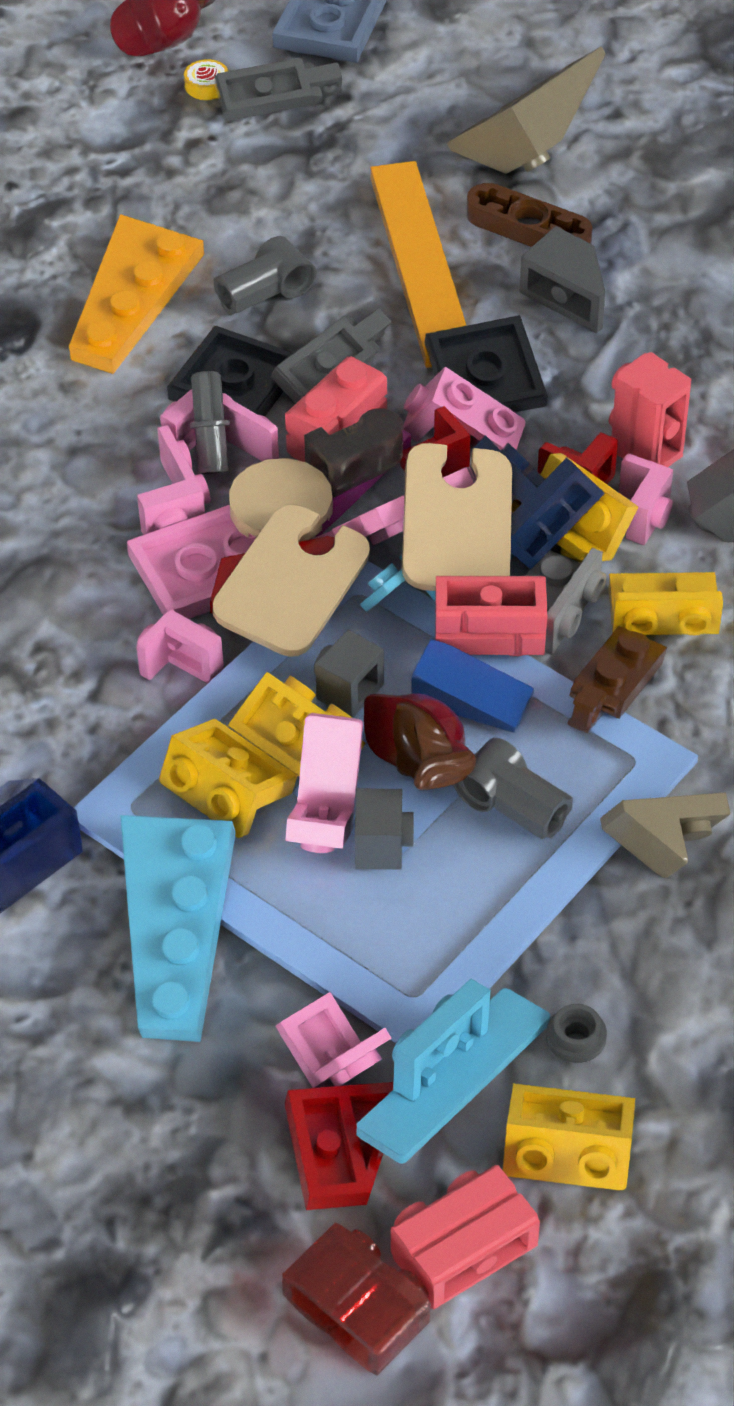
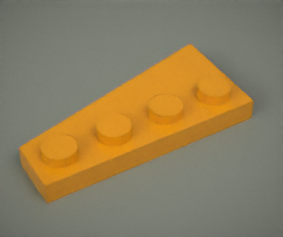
(130, 290)

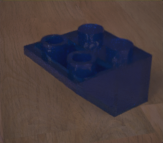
(35, 837)

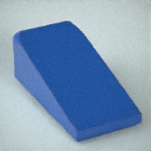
(470, 686)

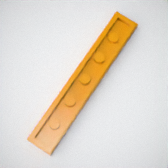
(416, 250)

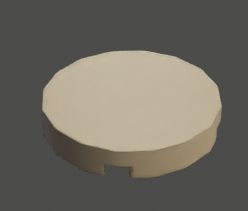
(277, 483)

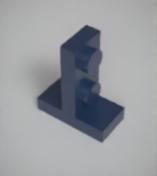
(548, 504)

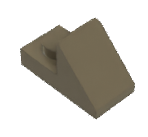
(659, 826)

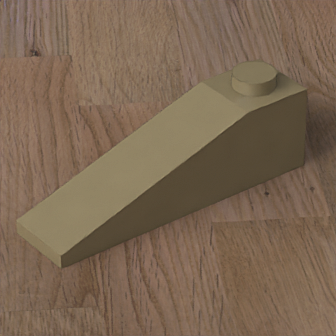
(532, 122)

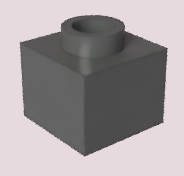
(349, 672)
(381, 829)

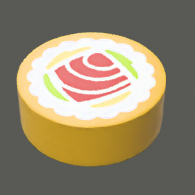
(200, 78)

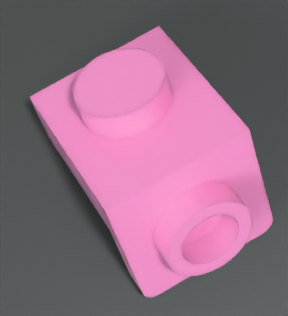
(650, 489)
(181, 643)

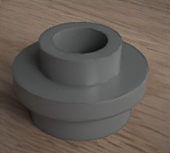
(580, 1020)

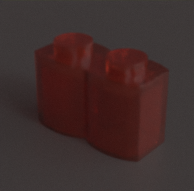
(357, 1297)

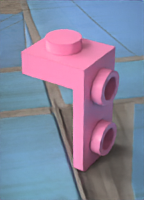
(468, 404)
(246, 430)
(182, 498)
(326, 783)
(328, 1044)

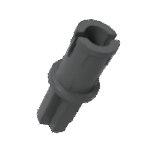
(209, 422)

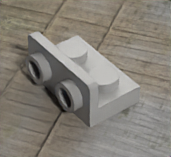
(568, 591)

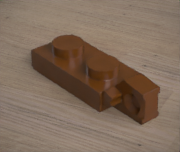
(614, 677)

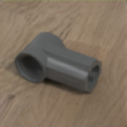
(275, 270)
(514, 790)

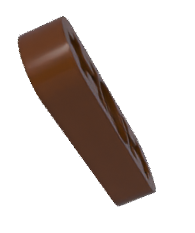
(500, 208)

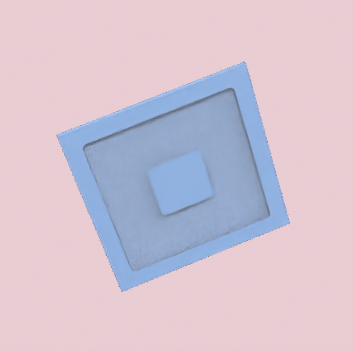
(472, 881)

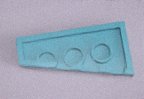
(175, 913)

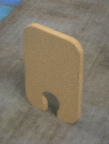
(453, 527)
(282, 592)

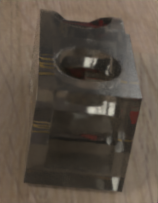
(356, 451)

